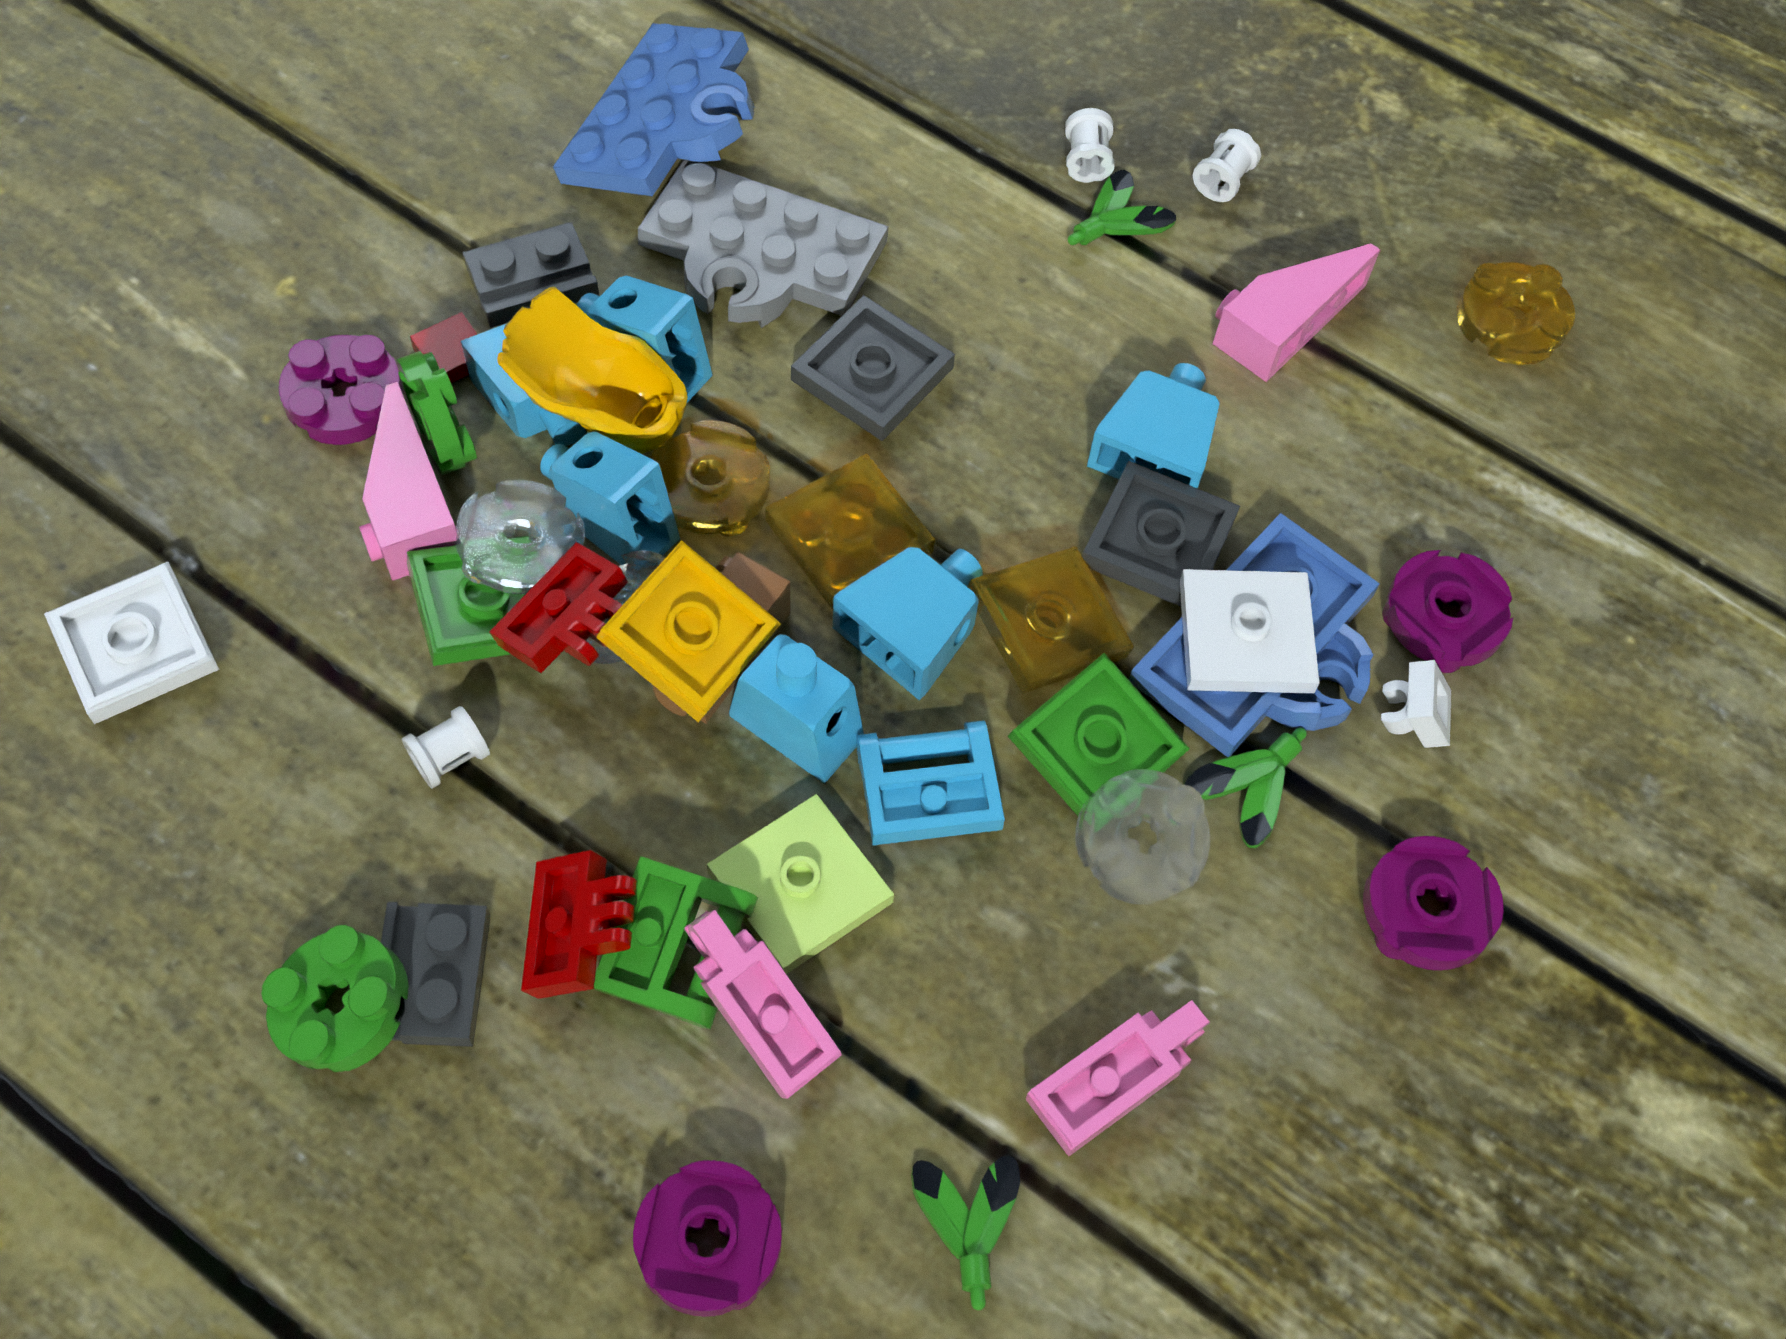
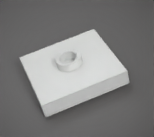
(1248, 631)
(131, 642)

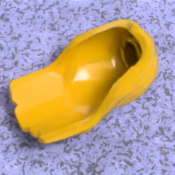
(592, 373)

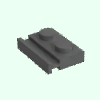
(522, 267)
(444, 968)

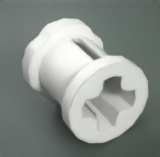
(1090, 152)
(1226, 165)
(445, 746)

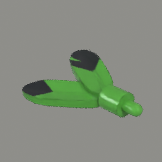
(1114, 218)
(1261, 773)
(965, 1232)

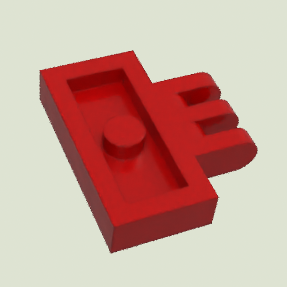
(563, 610)
(574, 922)

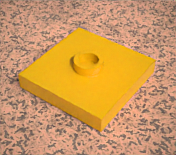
(688, 630)

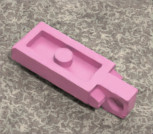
(761, 1005)
(1115, 1075)

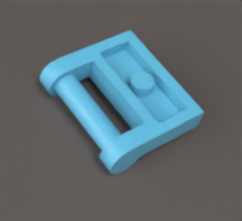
(930, 799)

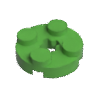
(429, 398)
(305, 981)

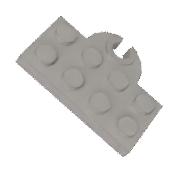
(760, 243)

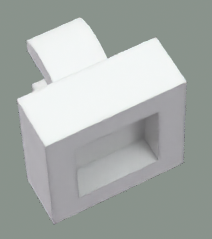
(1426, 705)

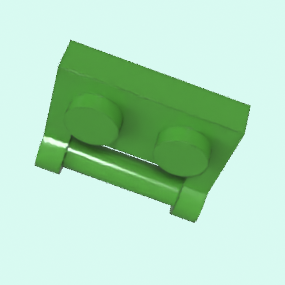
(664, 906)

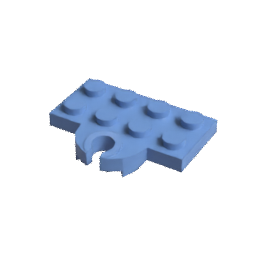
(661, 107)
(1342, 654)

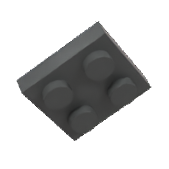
(872, 367)
(1156, 531)

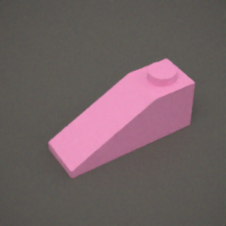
(1288, 308)
(402, 491)

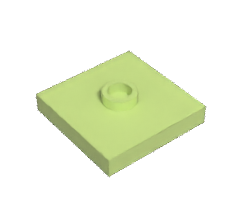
(807, 882)

